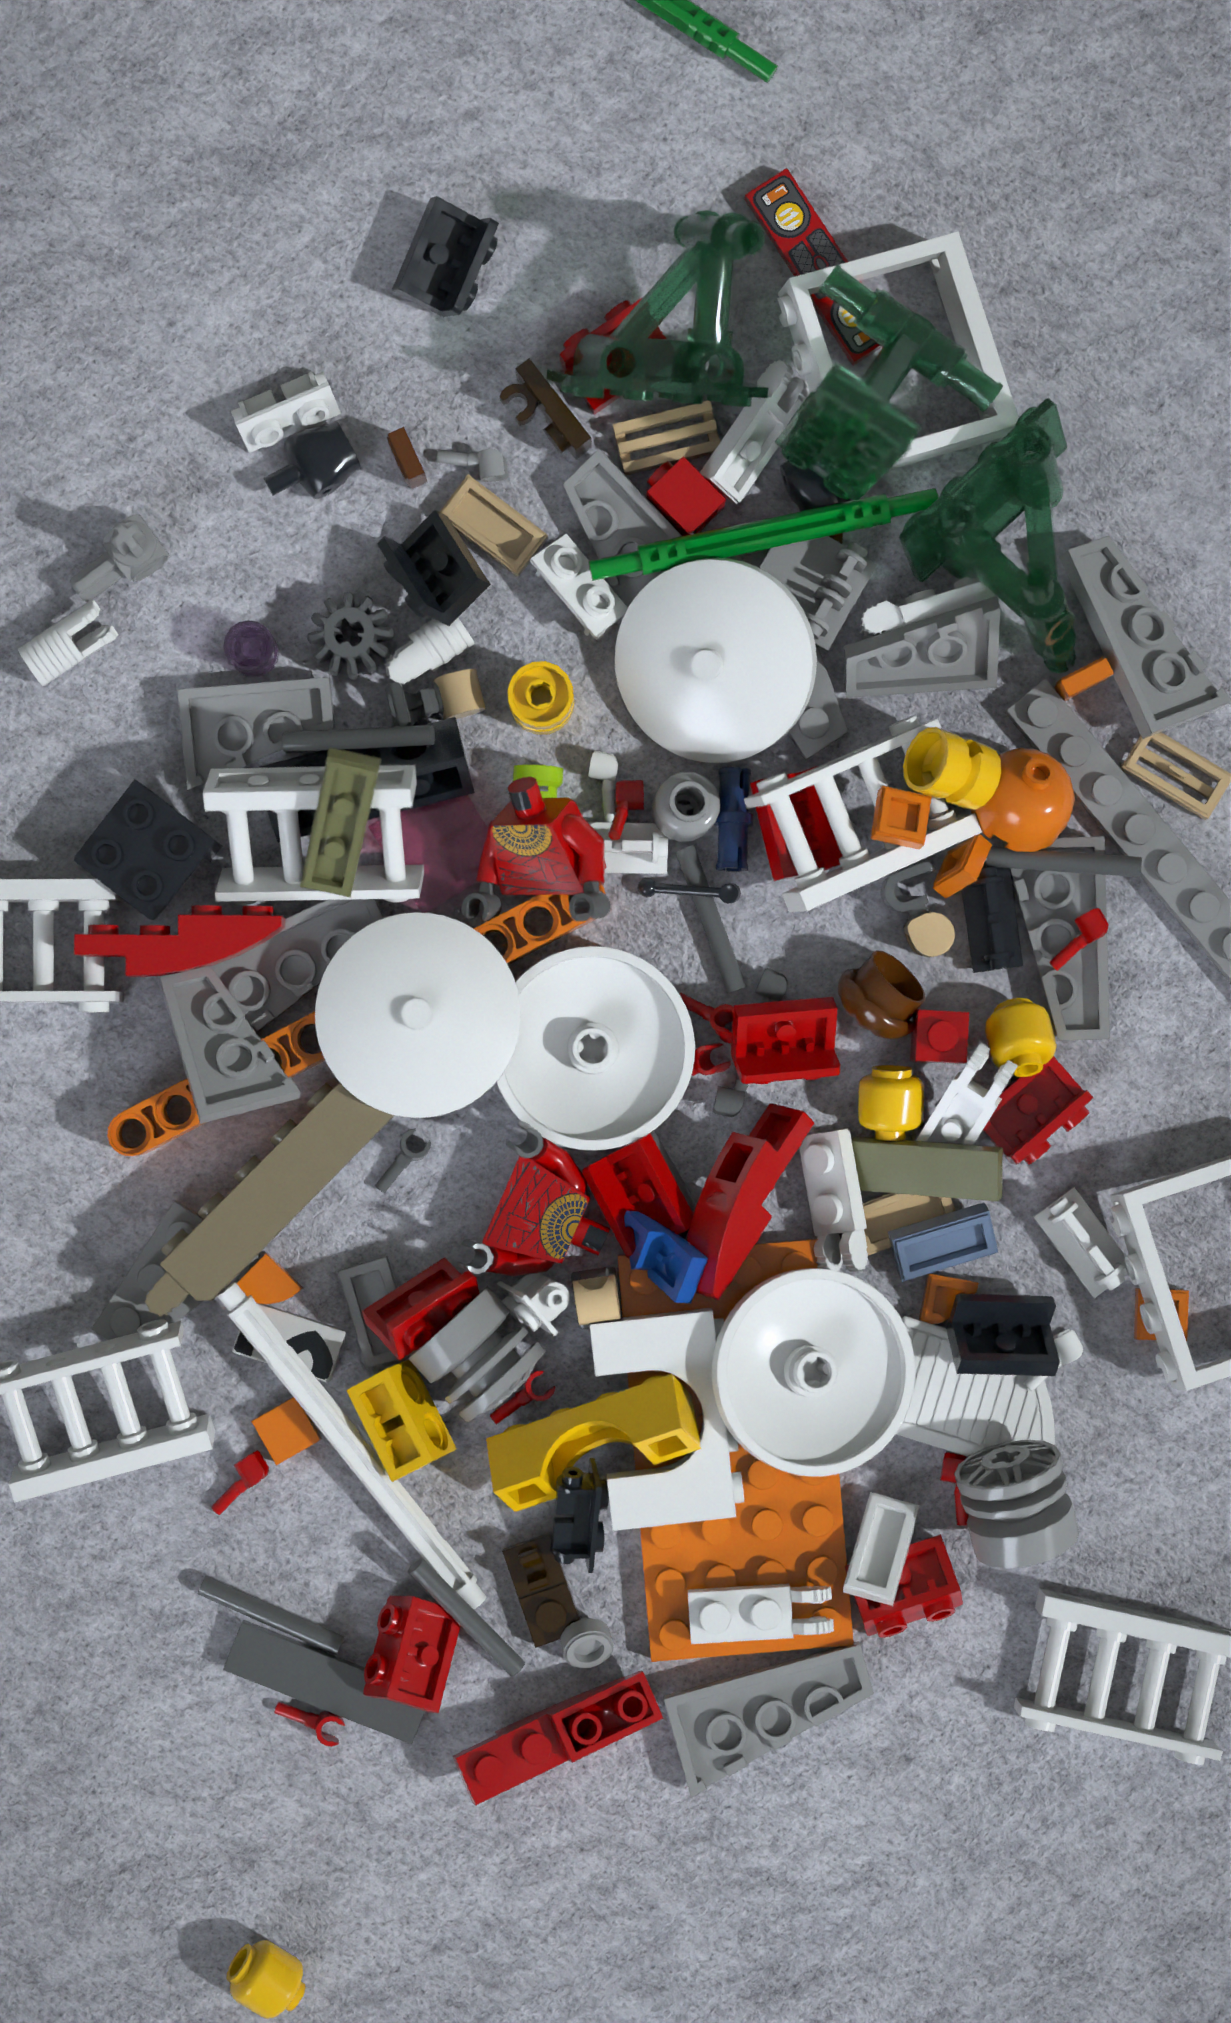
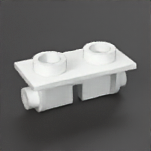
(306, 405)
(569, 576)
(638, 851)
(1083, 1242)
(535, 1301)

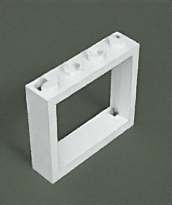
(965, 319)
(1146, 1270)

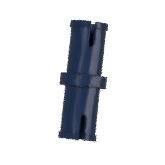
(733, 819)

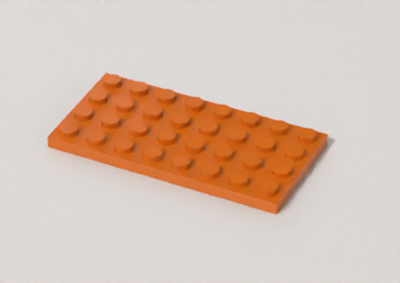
(781, 1532)

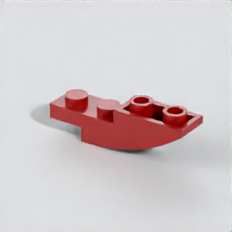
(201, 940)
(730, 1205)
(557, 1736)

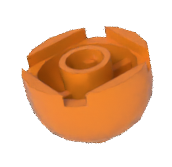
(1030, 801)

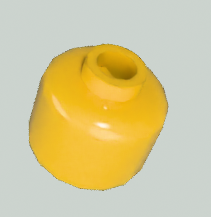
(1020, 1034)
(890, 1101)
(266, 1979)

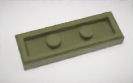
(340, 822)
(929, 1168)

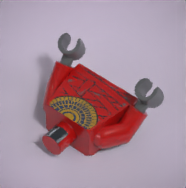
(540, 850)
(537, 1213)

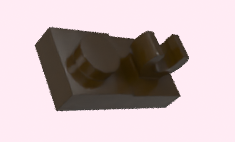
(563, 427)
(541, 1589)

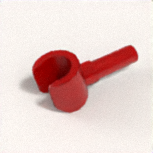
(628, 797)
(1092, 927)
(716, 1016)
(703, 1063)
(521, 1399)
(949, 1466)
(252, 1471)
(311, 1720)

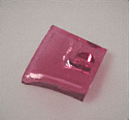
(447, 842)

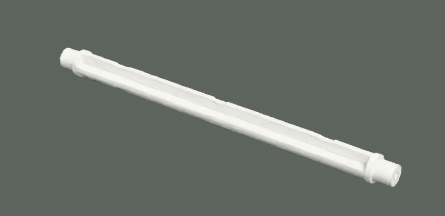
(349, 1443)

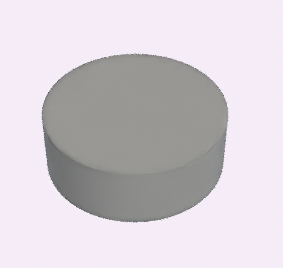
(586, 1643)

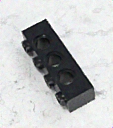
(440, 771)

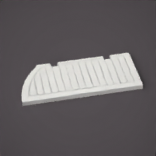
(969, 1409)

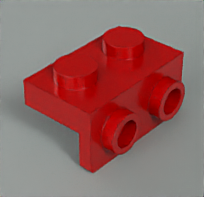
(814, 826)
(785, 1040)
(1034, 1110)
(641, 1182)
(420, 1307)

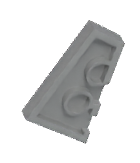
(928, 656)
(246, 721)
(220, 1050)
(127, 1307)

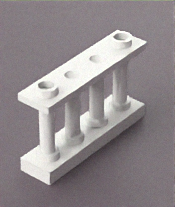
(285, 793)
(857, 864)
(43, 900)
(134, 1446)
(1113, 1626)

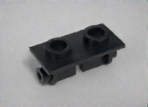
(992, 921)
(582, 1497)

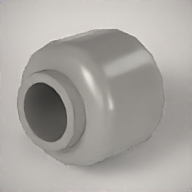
(700, 798)

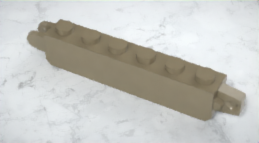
(265, 1199)

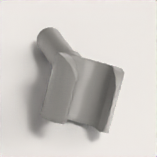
(490, 462)

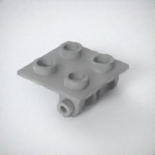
(823, 580)

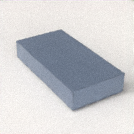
(943, 1241)

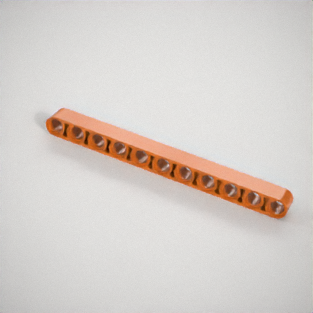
(287, 1041)

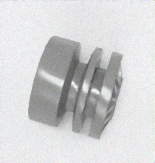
(478, 1356)
(1017, 1503)

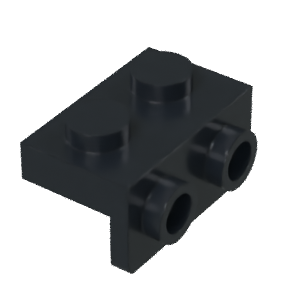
(446, 258)
(435, 569)
(1003, 1335)

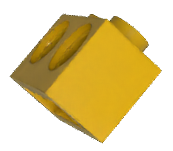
(401, 1419)

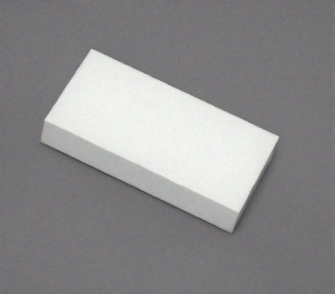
(881, 1549)

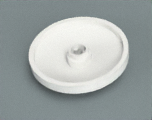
(715, 660)
(417, 1015)
(598, 1049)
(813, 1372)

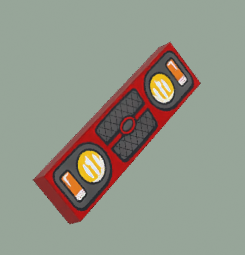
(806, 248)

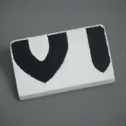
(312, 1341)

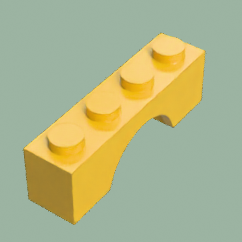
(531, 1456)

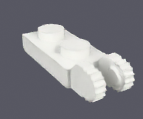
(753, 434)
(922, 606)
(966, 1105)
(834, 1200)
(754, 1613)

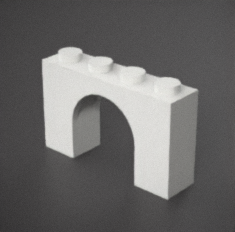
(702, 1481)

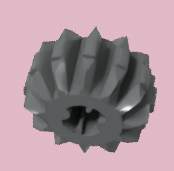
(357, 619)

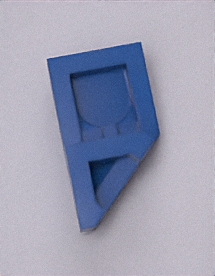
(666, 1256)

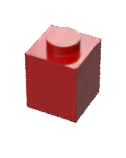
(684, 496)
(940, 1037)

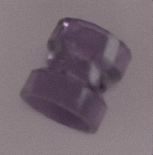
(244, 642)

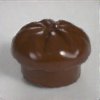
(881, 996)

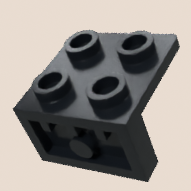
(145, 850)

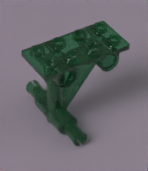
(677, 366)
(848, 424)
(978, 506)

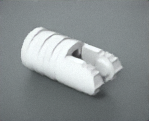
(427, 650)
(57, 651)

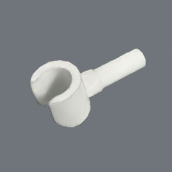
(605, 767)
(1068, 1349)

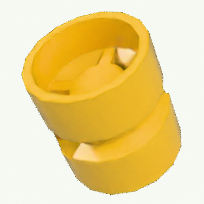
(541, 698)
(952, 768)

